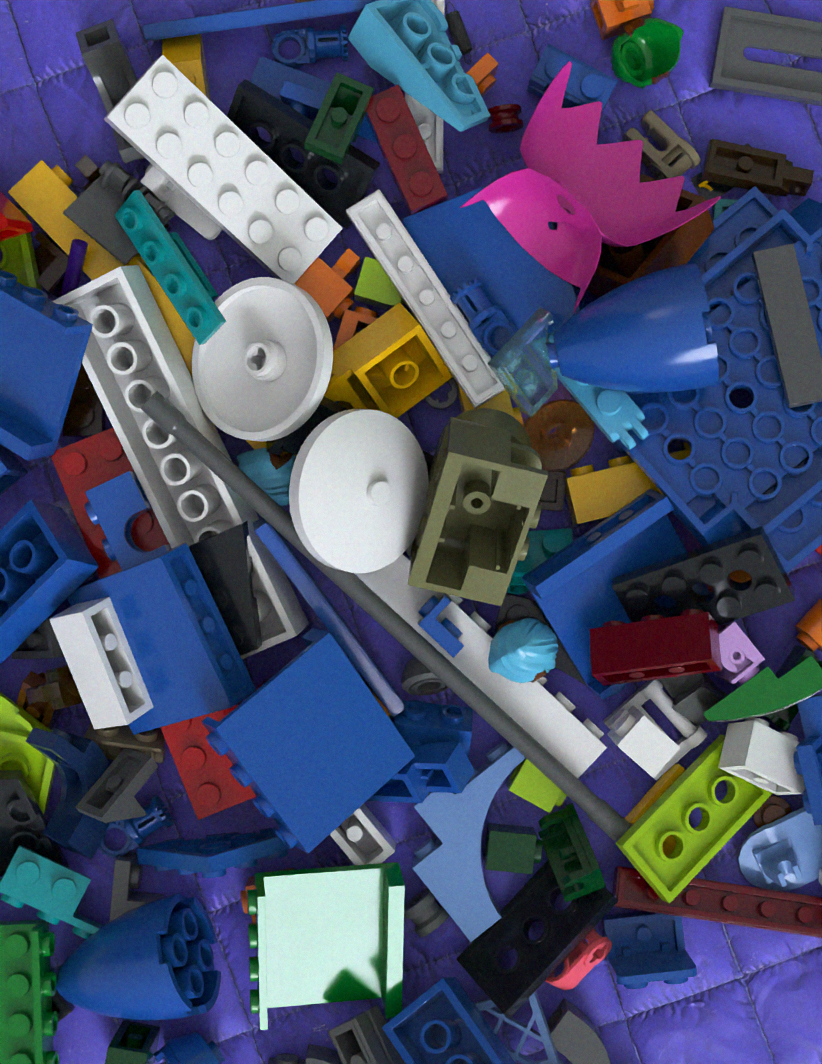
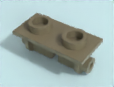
(115, 739)

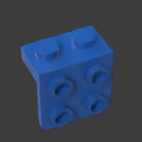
(647, 949)

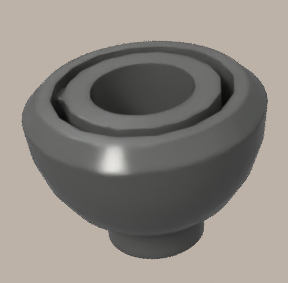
(420, 680)

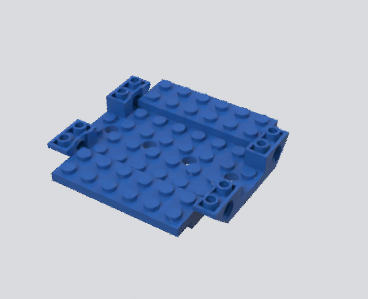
(755, 460)

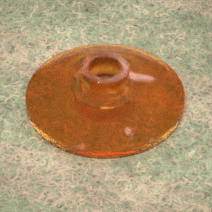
(569, 441)

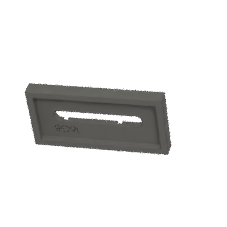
(766, 31)

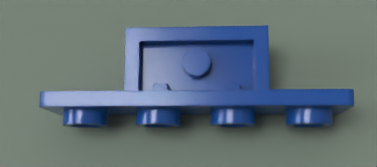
(297, 90)
(809, 756)

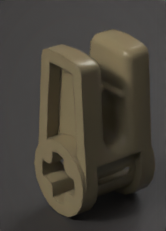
(673, 148)

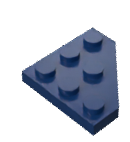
(214, 853)

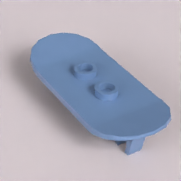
(783, 853)

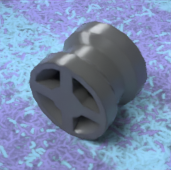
(425, 912)

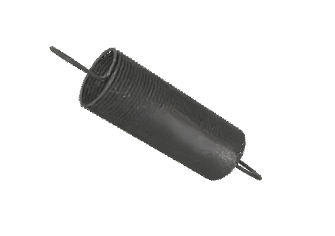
(458, 32)

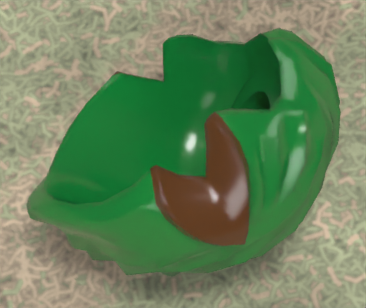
(646, 51)

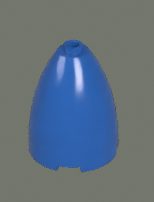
(642, 336)
(146, 964)

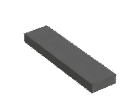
(790, 324)

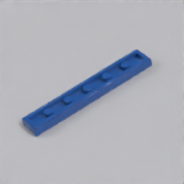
(250, 17)
(329, 616)

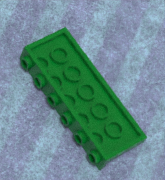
(26, 993)

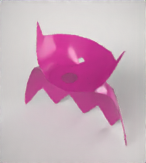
(590, 181)

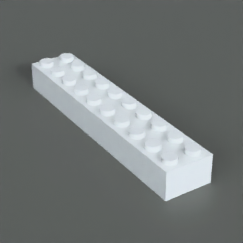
(127, 362)

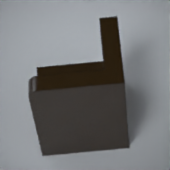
(51, 264)

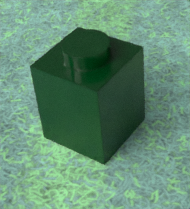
(511, 848)

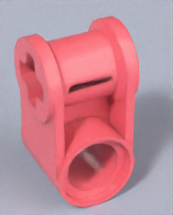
(581, 961)

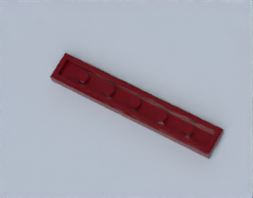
(724, 904)

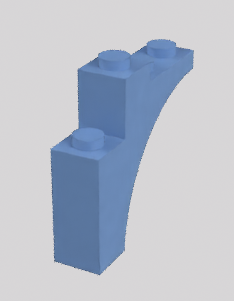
(453, 862)

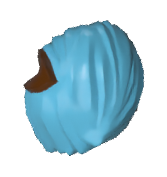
(269, 472)
(523, 650)

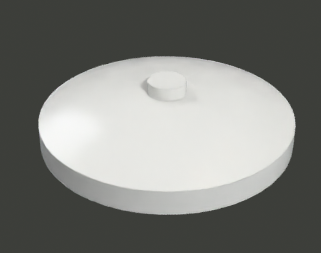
(265, 362)
(358, 490)

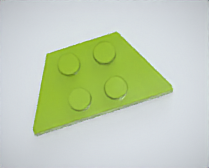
(19, 755)

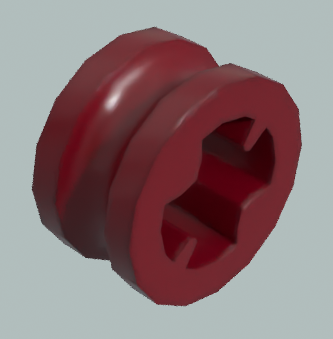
(505, 118)

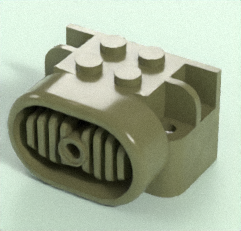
(478, 507)

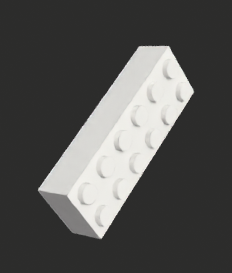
(222, 171)

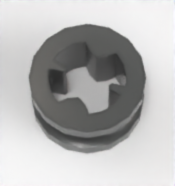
(451, 396)

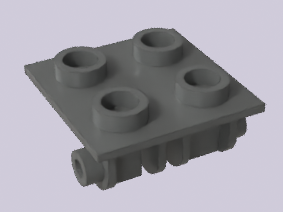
(99, 203)

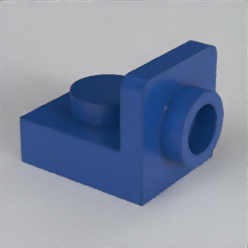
(444, 633)

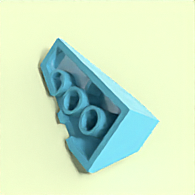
(411, 49)

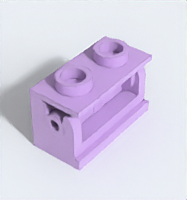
(737, 654)

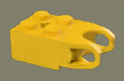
(386, 366)

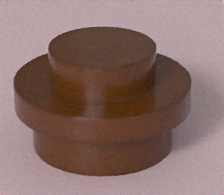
(771, 810)

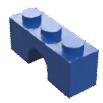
(116, 508)

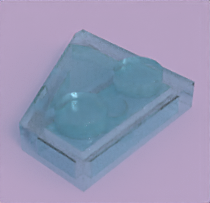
(525, 364)

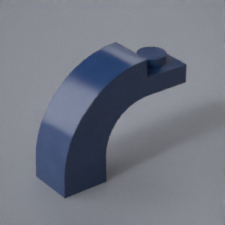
(80, 766)

